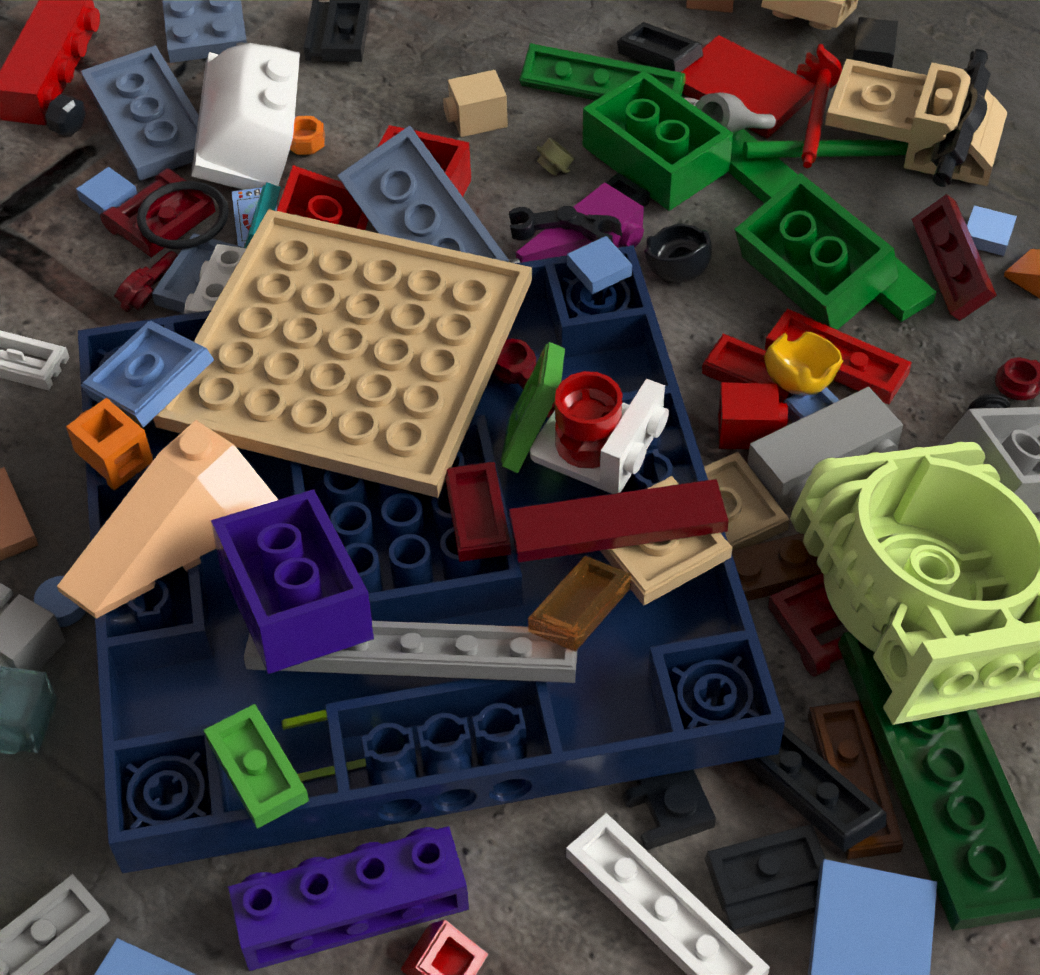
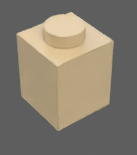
(476, 103)

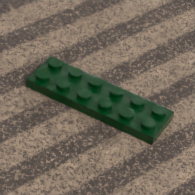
(954, 804)

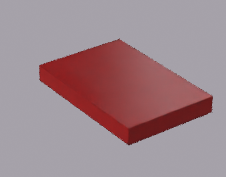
(751, 78)

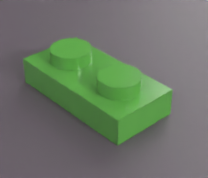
(256, 766)

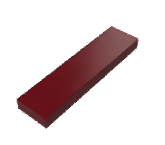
(618, 520)

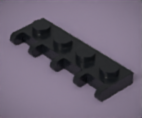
(675, 804)

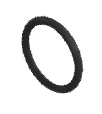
(176, 186)

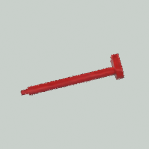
(825, 74)

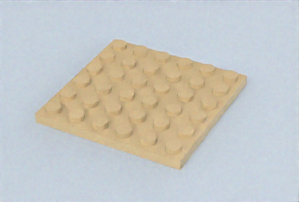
(351, 350)

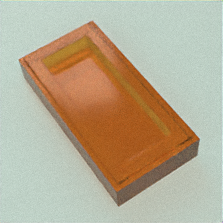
(579, 603)

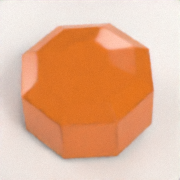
(307, 135)

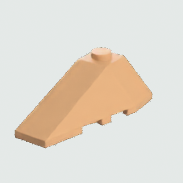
(164, 520)

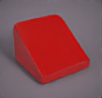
(444, 952)

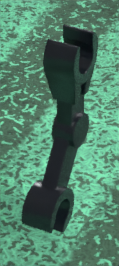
(565, 217)

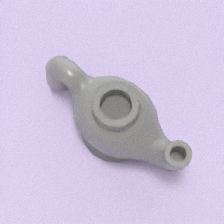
(731, 112)

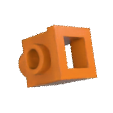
(110, 443)

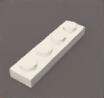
(660, 903)

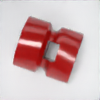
(585, 416)

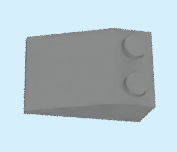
(1010, 445)

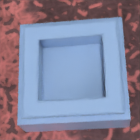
(990, 229)

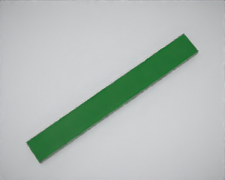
(769, 175)

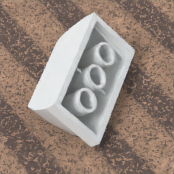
(246, 116)

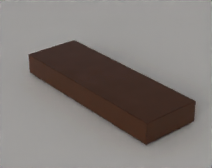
(848, 746)

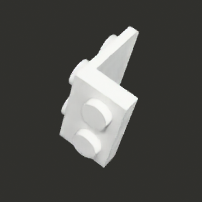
(624, 448)

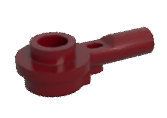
(136, 288)
(516, 364)
(1019, 379)

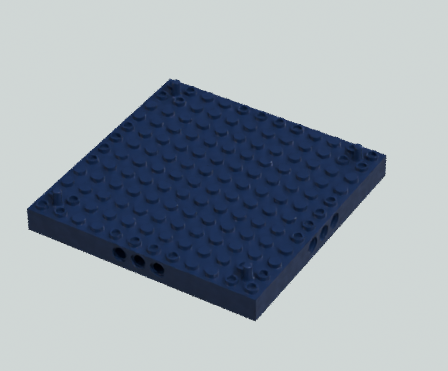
(652, 683)

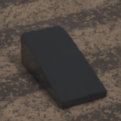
(875, 41)

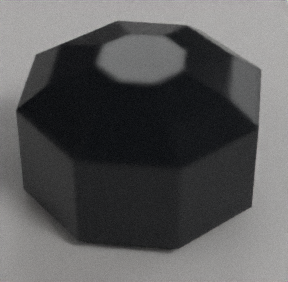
(65, 115)

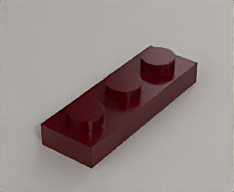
(953, 257)

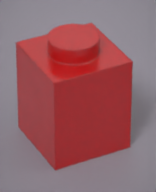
(748, 413)

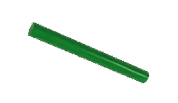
(826, 148)

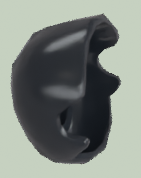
(679, 252)

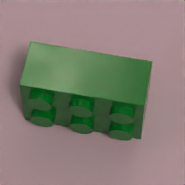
(657, 139)
(817, 252)

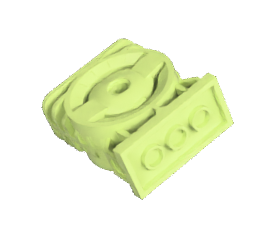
(930, 574)

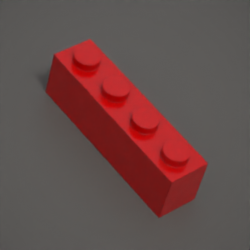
(45, 58)

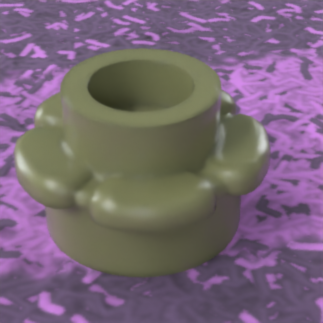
(554, 157)

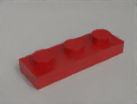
(862, 362)

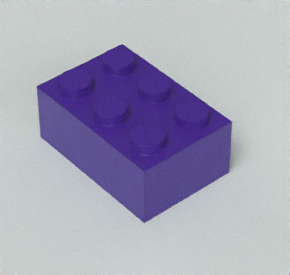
(292, 581)

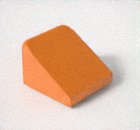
(1026, 272)

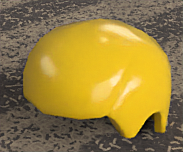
(803, 364)

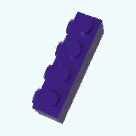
(348, 897)

